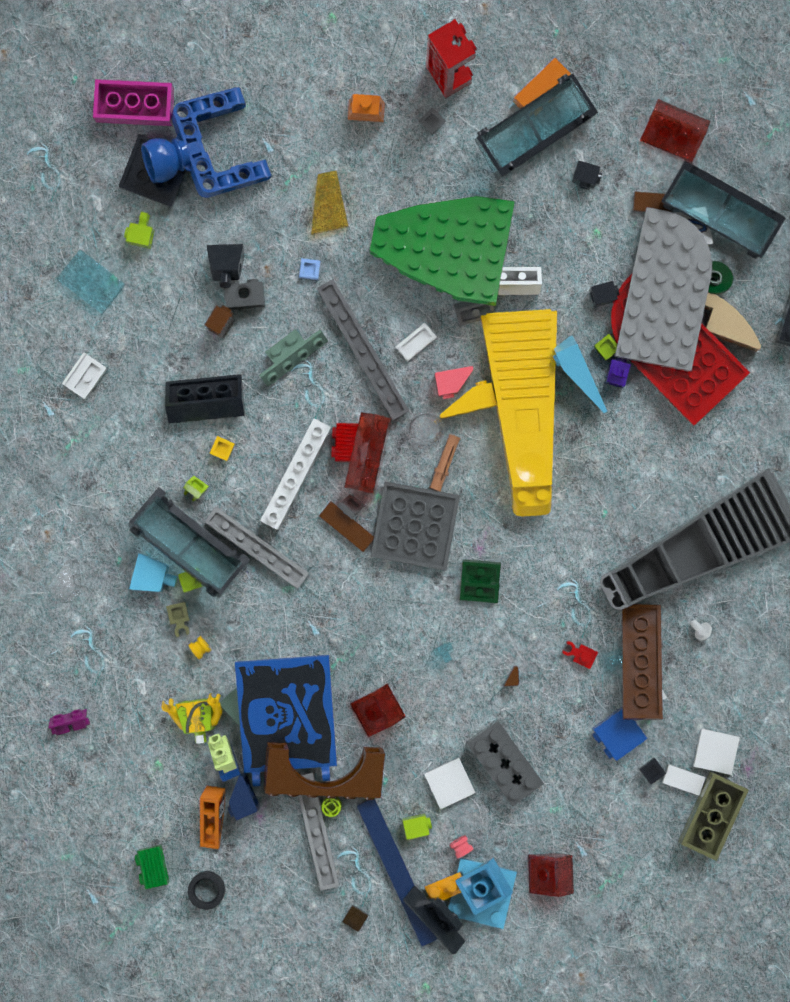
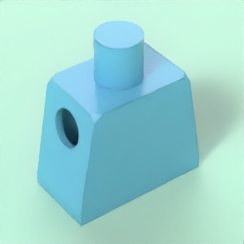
(151, 575)

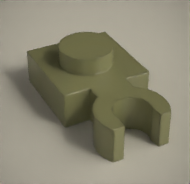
(178, 615)

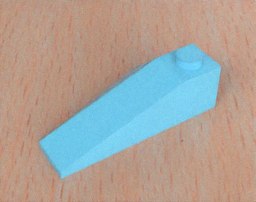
(574, 365)

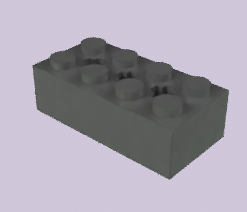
(503, 775)

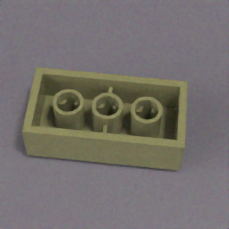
(720, 826)

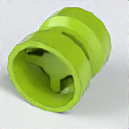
(334, 806)

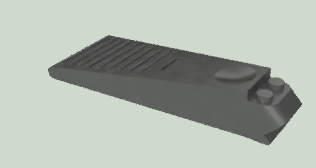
(725, 533)

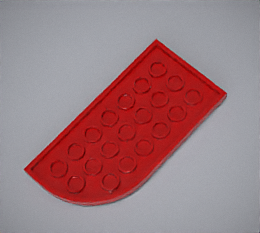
(695, 392)

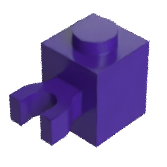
(617, 372)

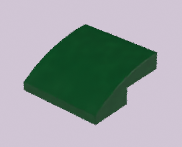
(480, 581)

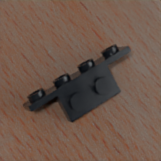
(437, 918)

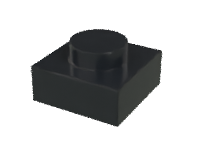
(652, 770)

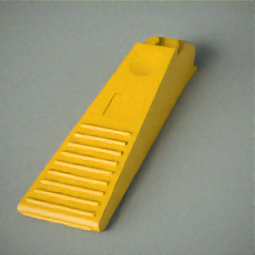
(523, 384)

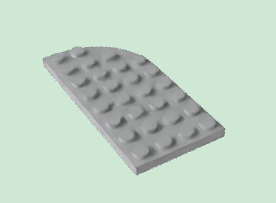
(666, 293)

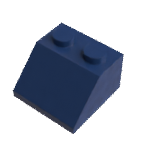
(243, 799)

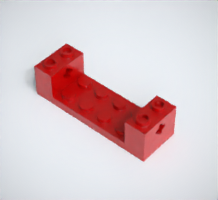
(445, 58)

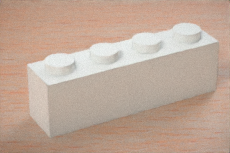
(520, 281)

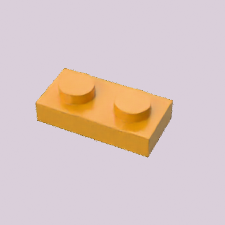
(444, 888)

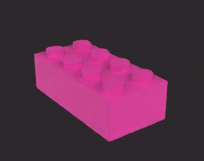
(133, 102)

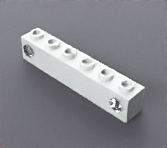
(296, 474)

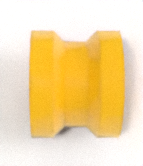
(200, 647)

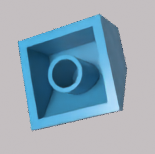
(484, 886)

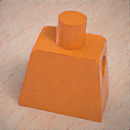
(366, 108)

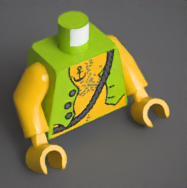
(195, 715)

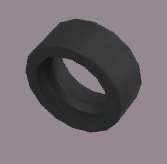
(202, 904)

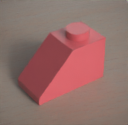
(451, 381)

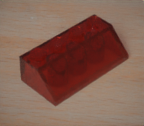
(368, 453)

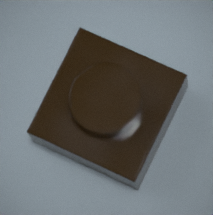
(355, 918)

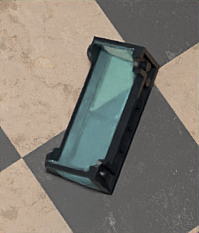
(535, 126)
(723, 209)
(188, 544)

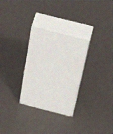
(416, 342)
(683, 779)

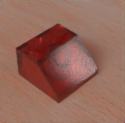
(378, 710)
(551, 874)

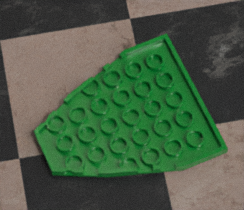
(448, 245)

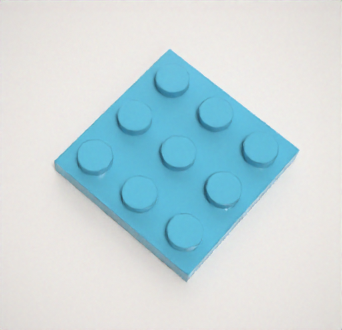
(492, 916)

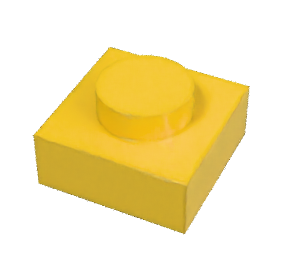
(222, 448)

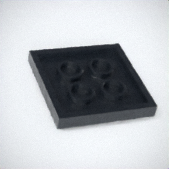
(136, 179)

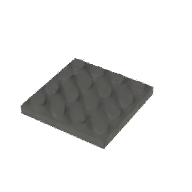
(415, 526)

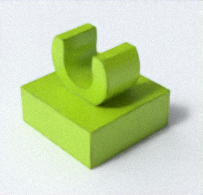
(195, 487)

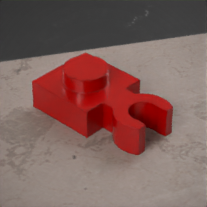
(582, 655)

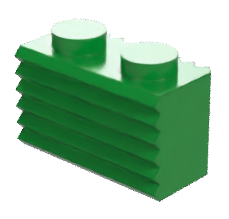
(152, 867)

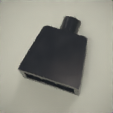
(226, 263)

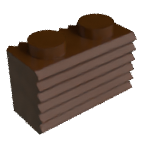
(220, 321)

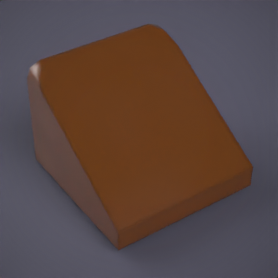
(513, 677)

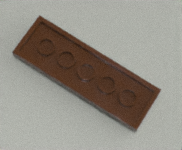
(642, 662)

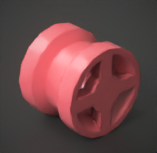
(461, 846)

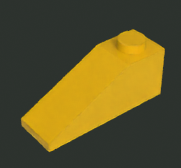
(475, 399)

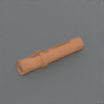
(444, 463)

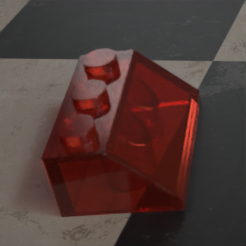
(675, 130)

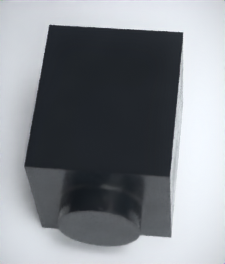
(604, 293)

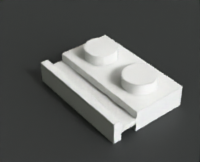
(84, 376)

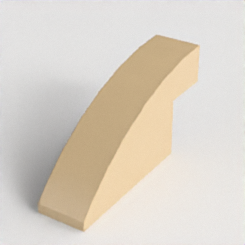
(729, 324)

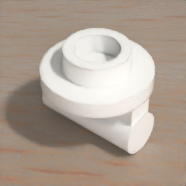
(702, 631)

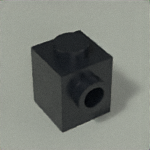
(586, 175)

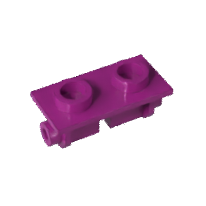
(60, 723)

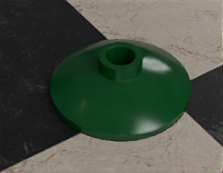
(723, 276)

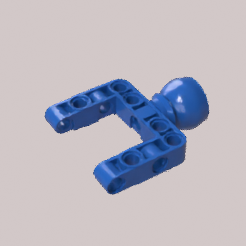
(185, 152)

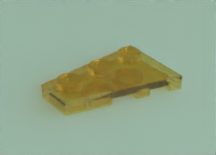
(329, 206)

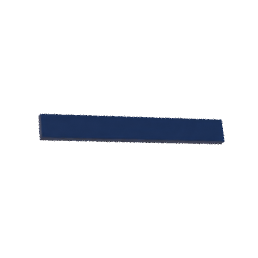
(393, 864)

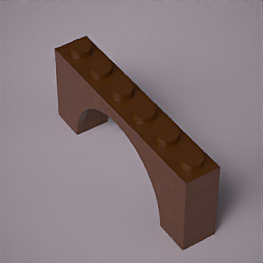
(361, 781)

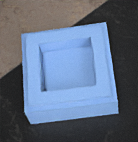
(309, 269)

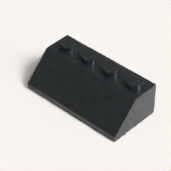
(204, 398)

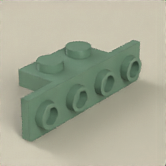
(289, 353)

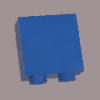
(618, 734)

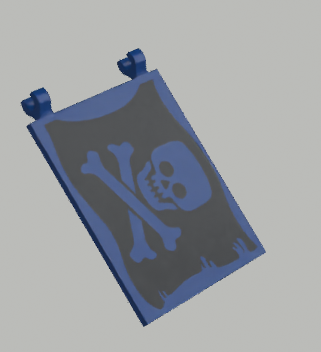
(290, 705)

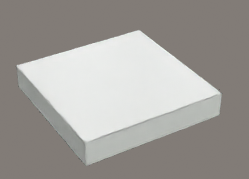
(716, 751)
(449, 783)

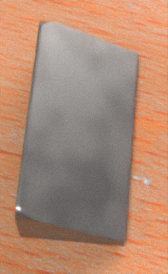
(471, 312)

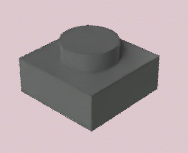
(432, 121)
(350, 506)

